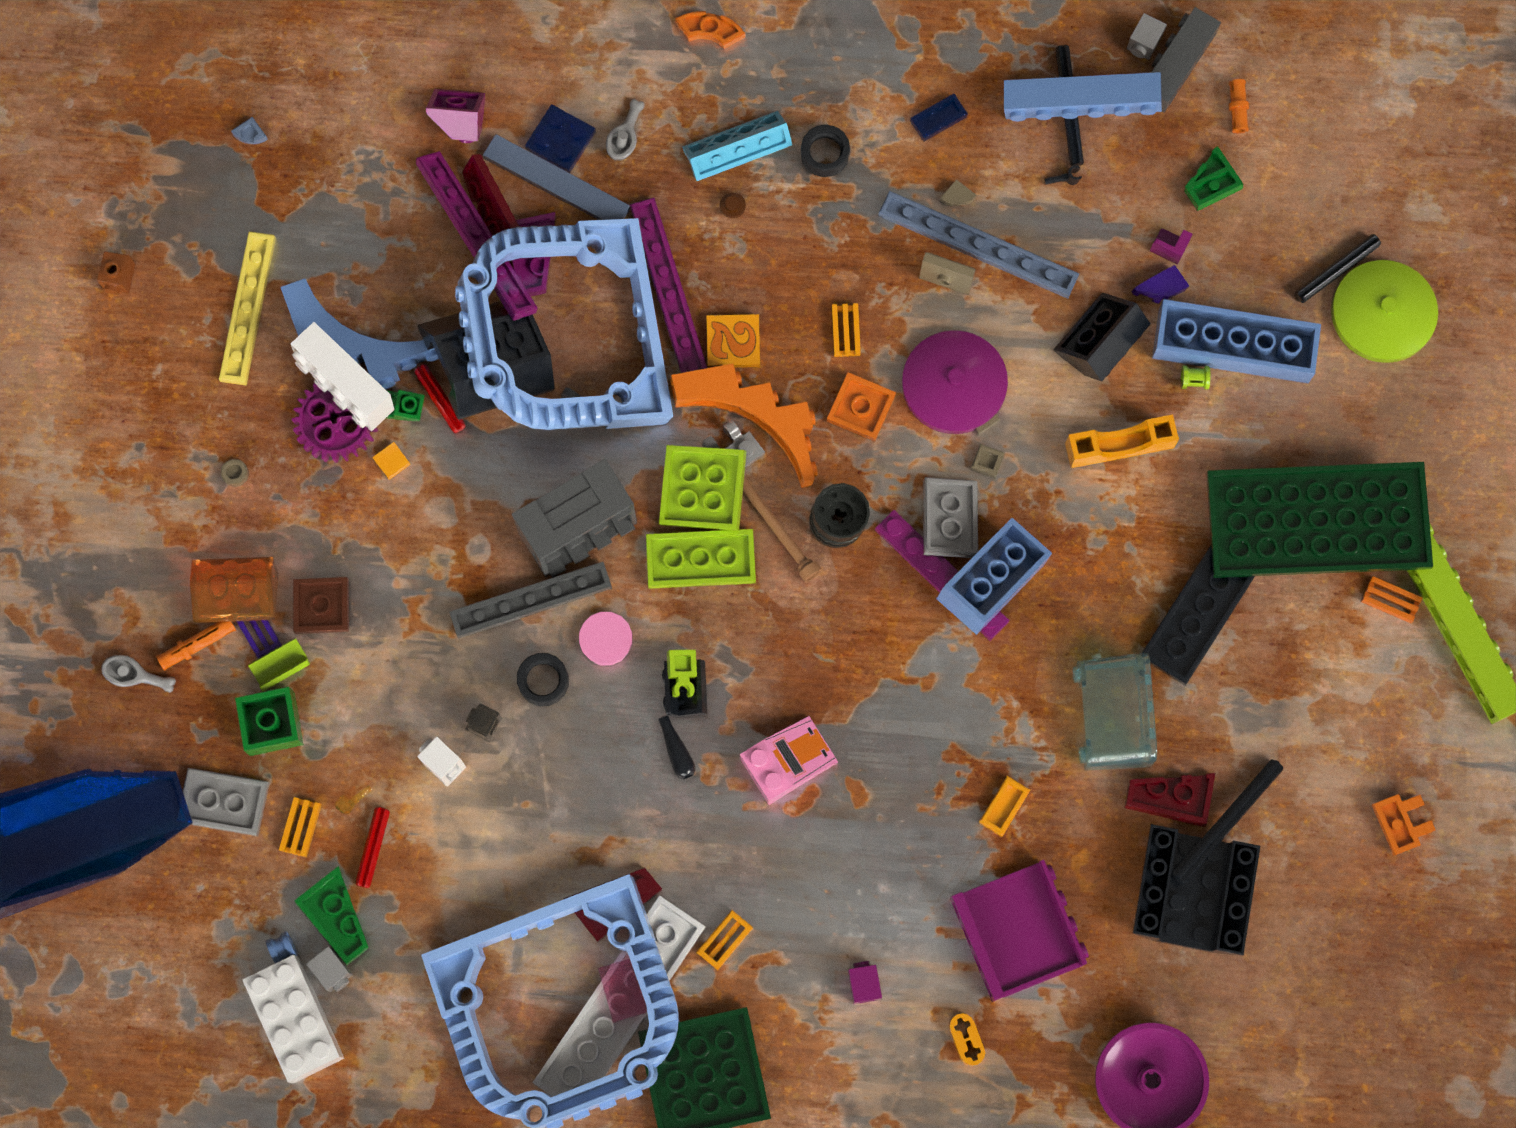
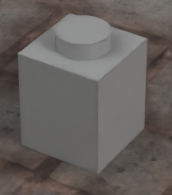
(1146, 37)
(330, 970)

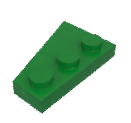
(333, 916)

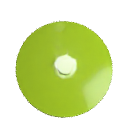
(1384, 311)

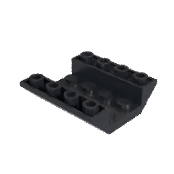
(516, 343)
(1208, 909)

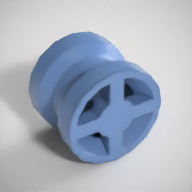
(281, 947)

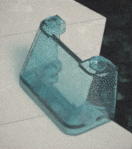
(1117, 712)

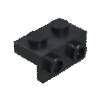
(682, 705)

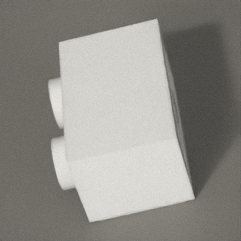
(441, 760)

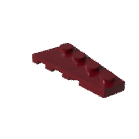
(488, 196)

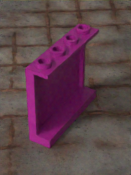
(1019, 930)

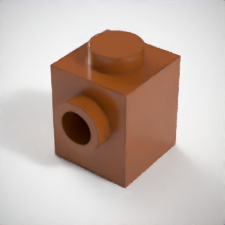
(116, 273)

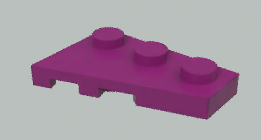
(534, 271)

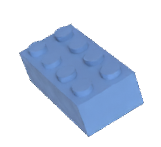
(994, 576)

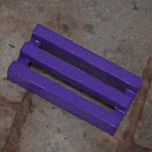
(268, 648)

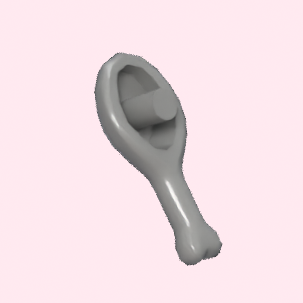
(623, 139)
(126, 672)

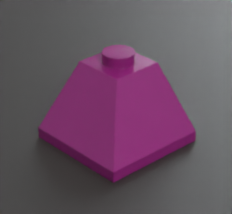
(457, 113)

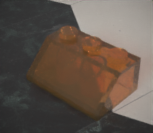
(233, 589)

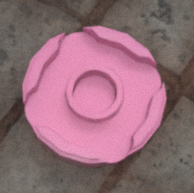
(605, 638)

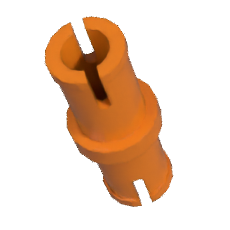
(1238, 106)

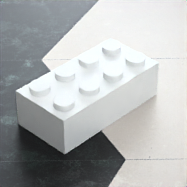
(341, 376)
(293, 1019)

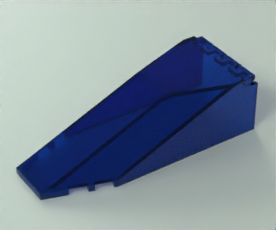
(82, 831)

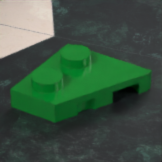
(1213, 181)

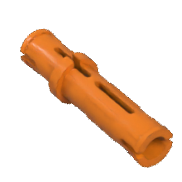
(197, 642)

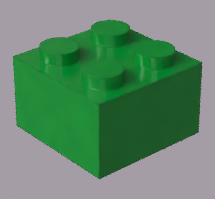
(269, 721)

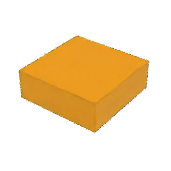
(391, 460)

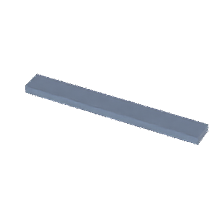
(978, 244)

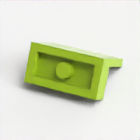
(279, 664)

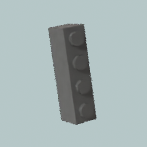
(1184, 52)

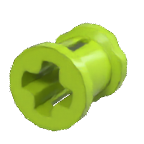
(1195, 377)

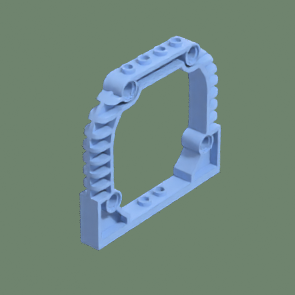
(618, 248)
(458, 965)

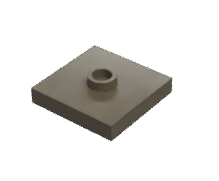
(947, 273)

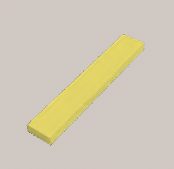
(247, 308)

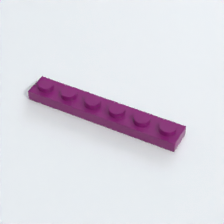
(933, 568)

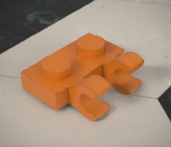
(1397, 825)

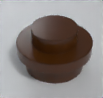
(732, 205)

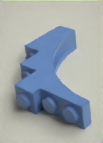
(380, 356)

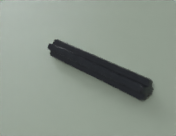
(1337, 268)

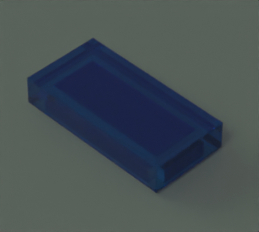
(938, 117)

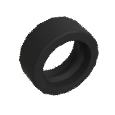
(829, 132)
(534, 660)

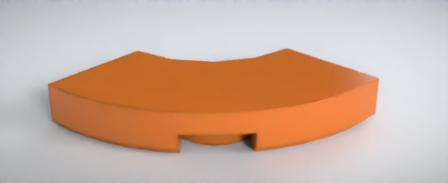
(710, 26)

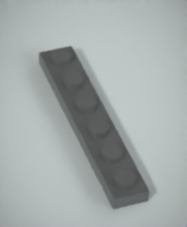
(530, 600)

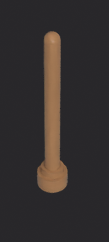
(808, 568)

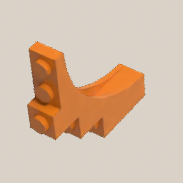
(786, 424)

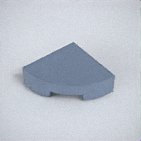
(249, 132)

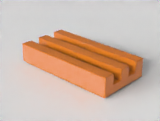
(1394, 590)

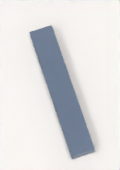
(554, 180)

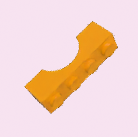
(1098, 447)

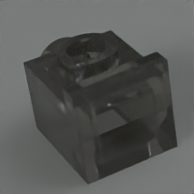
(483, 722)

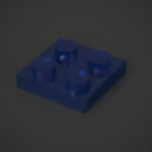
(560, 138)

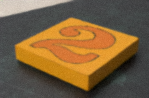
(733, 340)

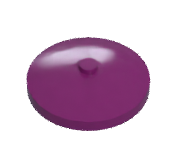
(954, 382)
(1152, 1078)

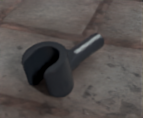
(1068, 177)

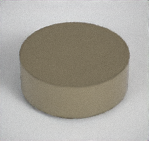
(234, 472)

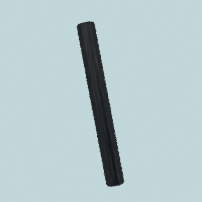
(1071, 125)

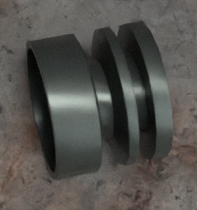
(845, 502)

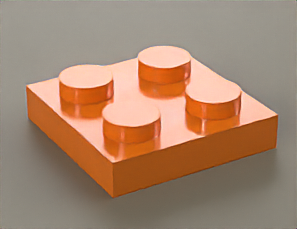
(861, 406)

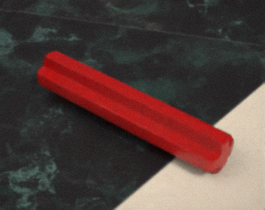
(439, 398)
(372, 847)

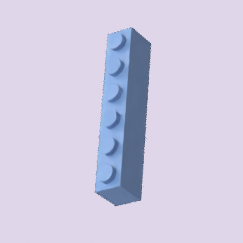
(1082, 96)

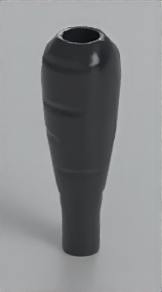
(678, 754)

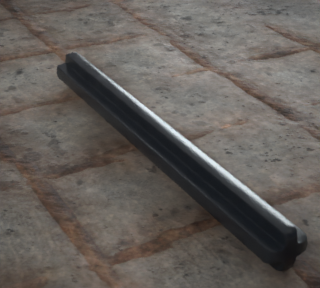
(1227, 821)

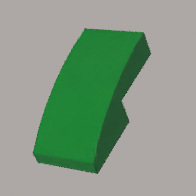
(406, 405)

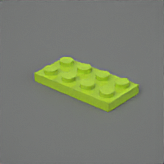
(700, 558)

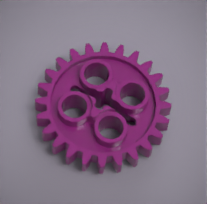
(340, 442)

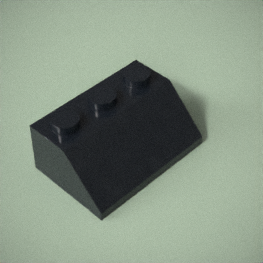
(1103, 336)

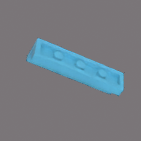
(738, 145)

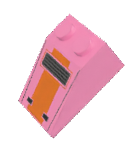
(787, 759)

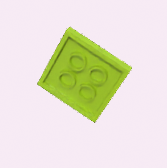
(702, 487)

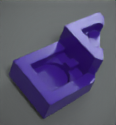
(1163, 285)

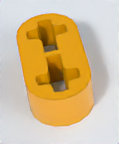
(960, 1042)

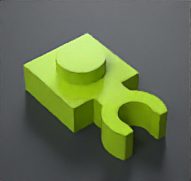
(682, 666)

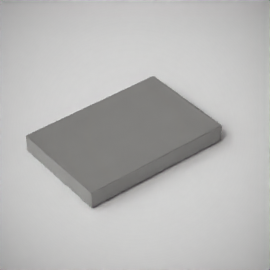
(950, 517)
(225, 801)

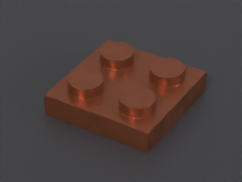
(320, 605)

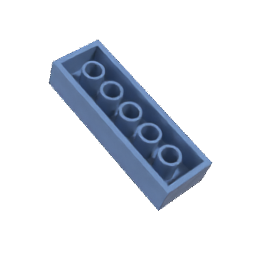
(1236, 341)

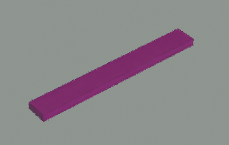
(473, 231)
(668, 287)

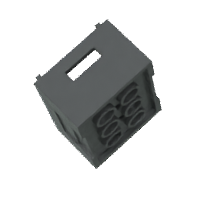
(576, 519)

